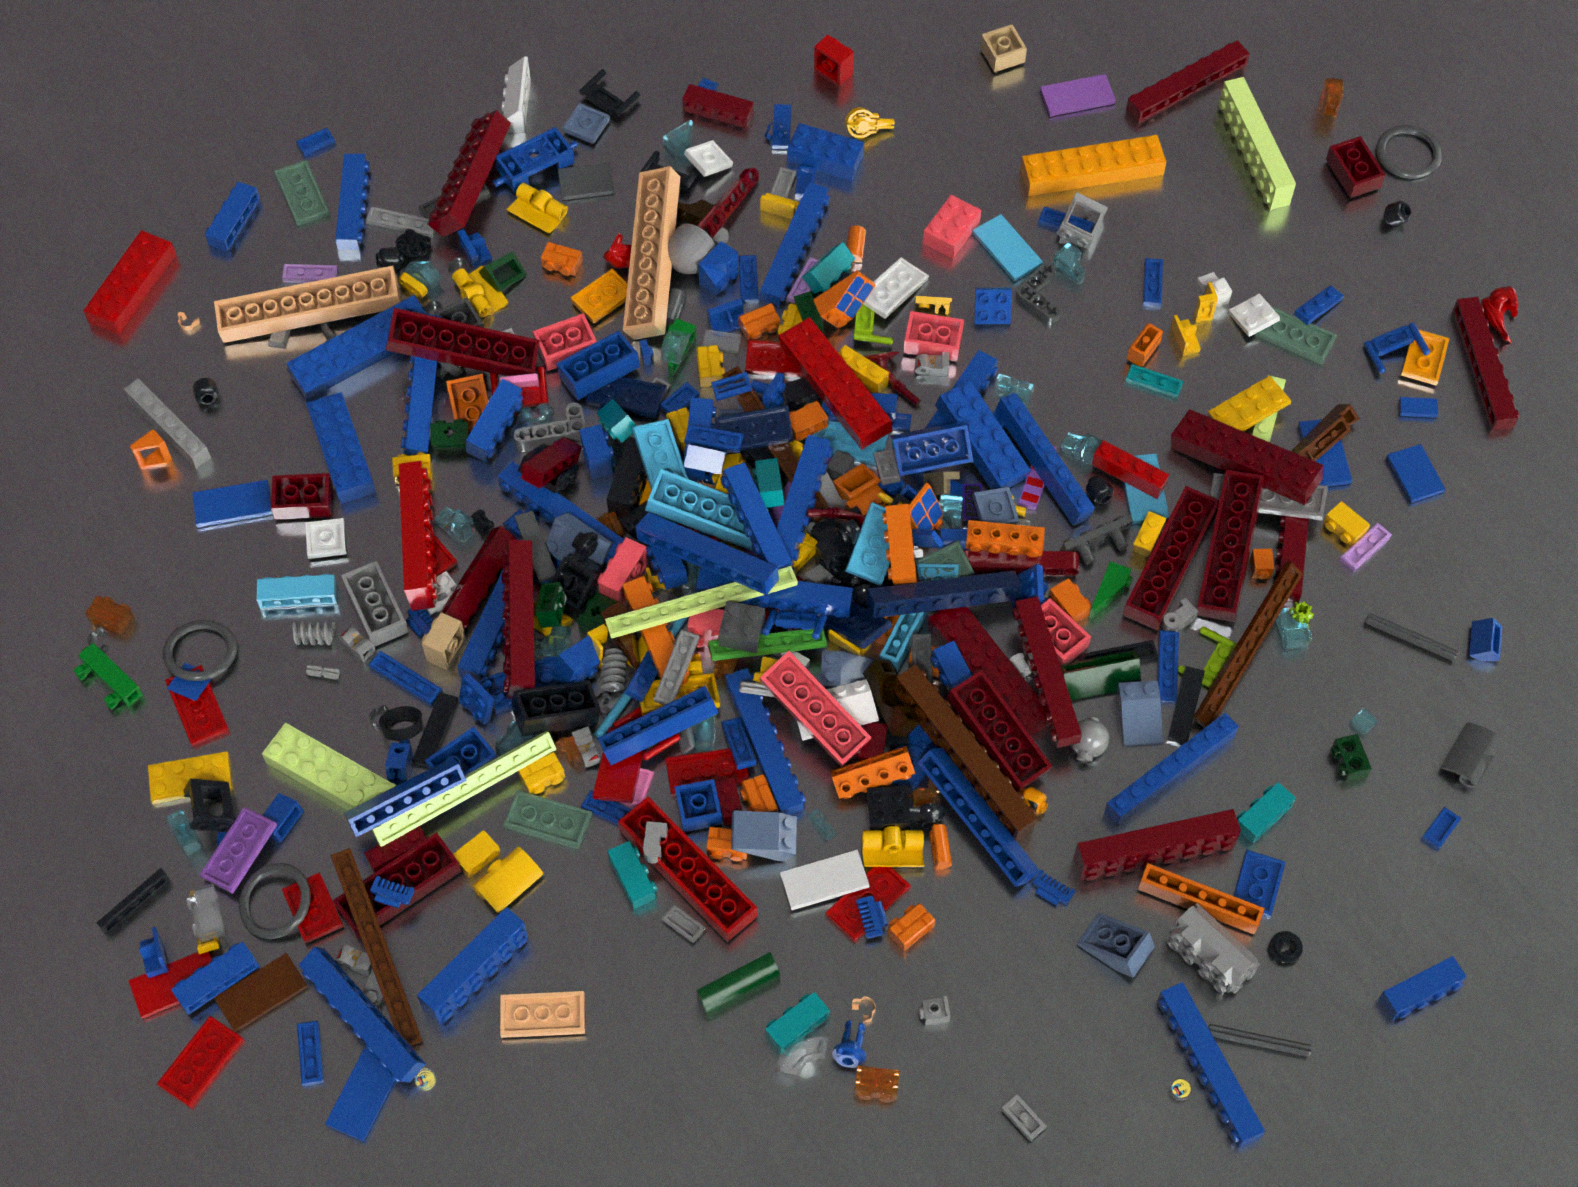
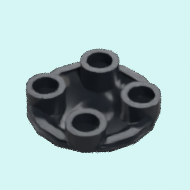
(413, 243)

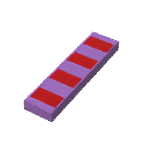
(1032, 490)

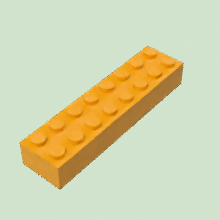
(1093, 165)

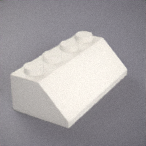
(517, 95)
(856, 700)

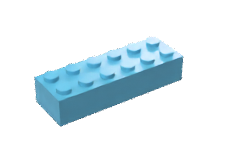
(696, 508)

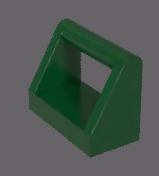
(513, 262)
(807, 308)

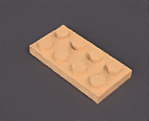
(542, 1014)

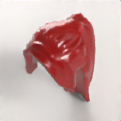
(618, 254)
(1496, 305)

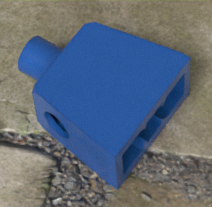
(399, 757)

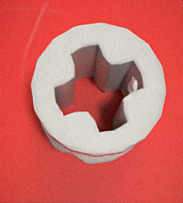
(1020, 664)

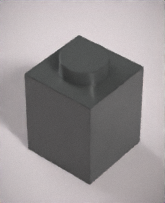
(840, 464)

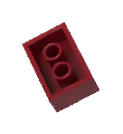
(1355, 167)
(301, 496)

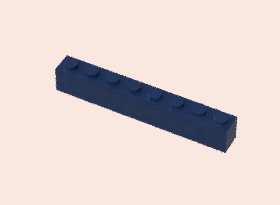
(943, 594)

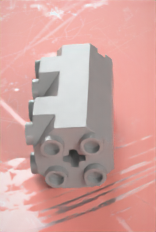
(1214, 949)

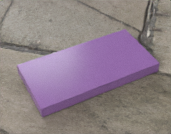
(1077, 95)
(238, 850)

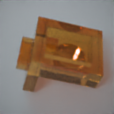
(611, 521)
(724, 667)
(569, 747)
(924, 796)

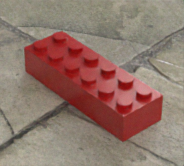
(129, 282)

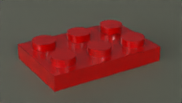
(321, 915)

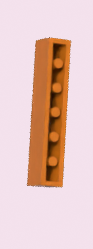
(657, 638)
(1188, 893)

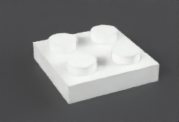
(708, 158)
(1254, 315)
(325, 538)

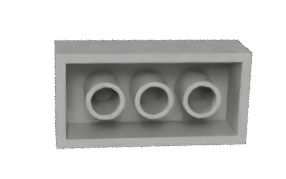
(374, 603)

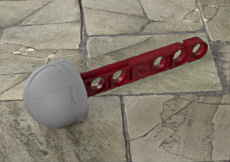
(691, 243)

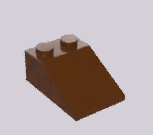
(627, 643)

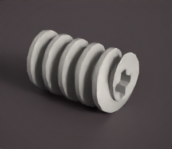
(313, 633)
(613, 670)

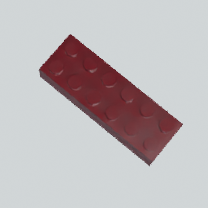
(999, 730)
(421, 867)

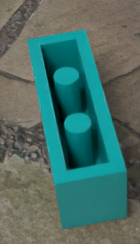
(828, 268)
(615, 421)
(768, 482)
(1265, 811)
(632, 874)
(797, 1021)

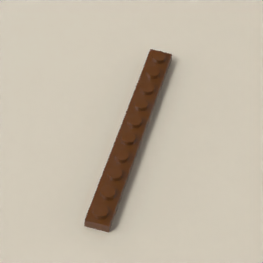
(786, 457)
(1248, 645)
(375, 946)

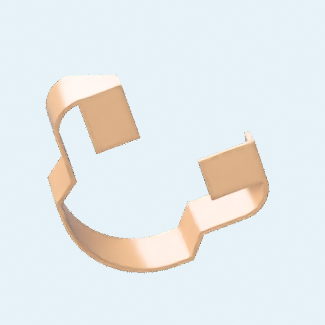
(196, 322)
(856, 1007)

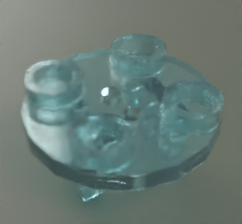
(529, 415)

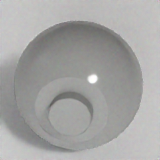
(1093, 740)

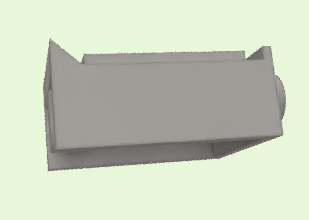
(1078, 235)

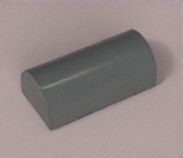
(675, 305)

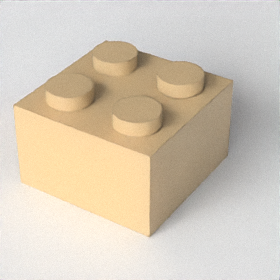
(1003, 48)
(443, 640)

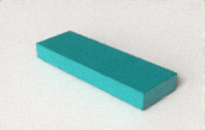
(1154, 381)

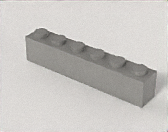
(167, 423)

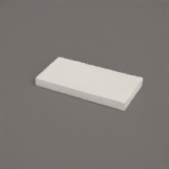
(895, 287)
(824, 879)

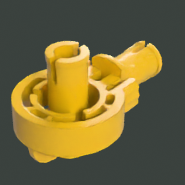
(866, 125)

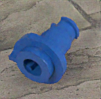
(849, 1052)

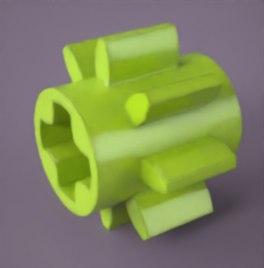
(1301, 612)

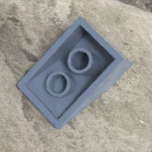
(564, 532)
(842, 668)
(1140, 713)
(764, 834)
(1117, 944)

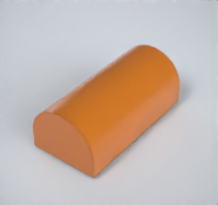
(856, 242)
(940, 847)

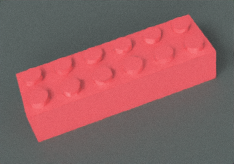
(815, 708)

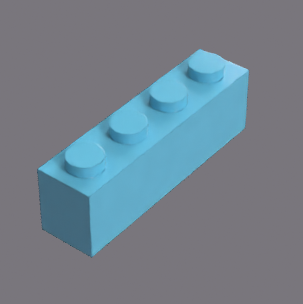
(296, 591)
(900, 638)

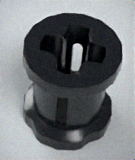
(482, 522)

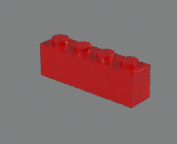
(1130, 469)

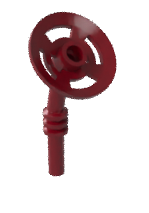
(900, 387)
(836, 513)

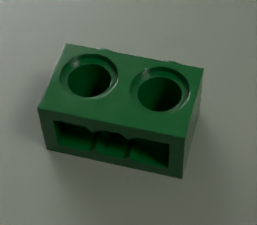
(550, 604)
(1355, 757)

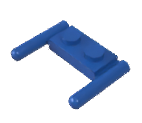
(1394, 340)
(793, 619)

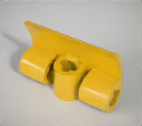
(538, 208)
(479, 293)
(892, 847)
(507, 879)

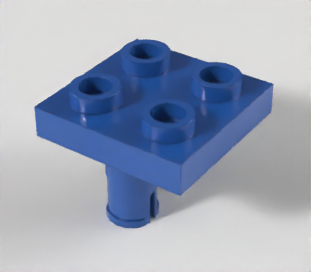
(993, 305)
(771, 392)
(1033, 584)
(477, 699)

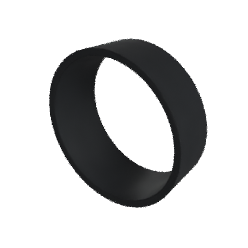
(398, 714)

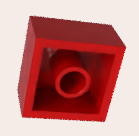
(833, 60)

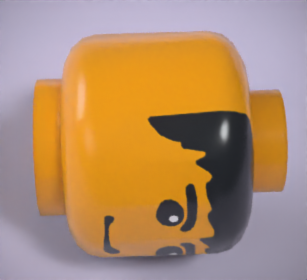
(1035, 799)

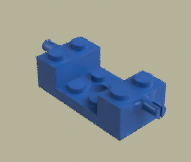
(517, 165)

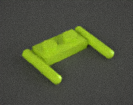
(864, 327)
(1218, 657)

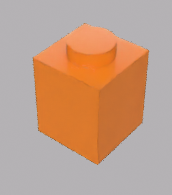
(1262, 563)

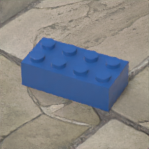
(825, 151)
(598, 365)
(494, 420)
(932, 448)

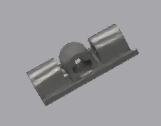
(1472, 753)

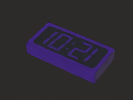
(969, 508)

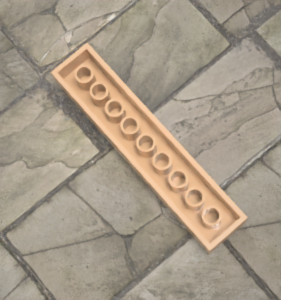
(649, 258)
(307, 304)

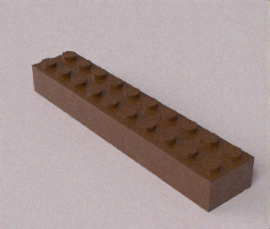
(948, 732)

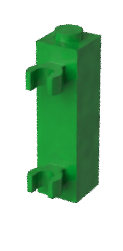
(118, 682)

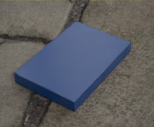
(1415, 473)
(1259, 880)

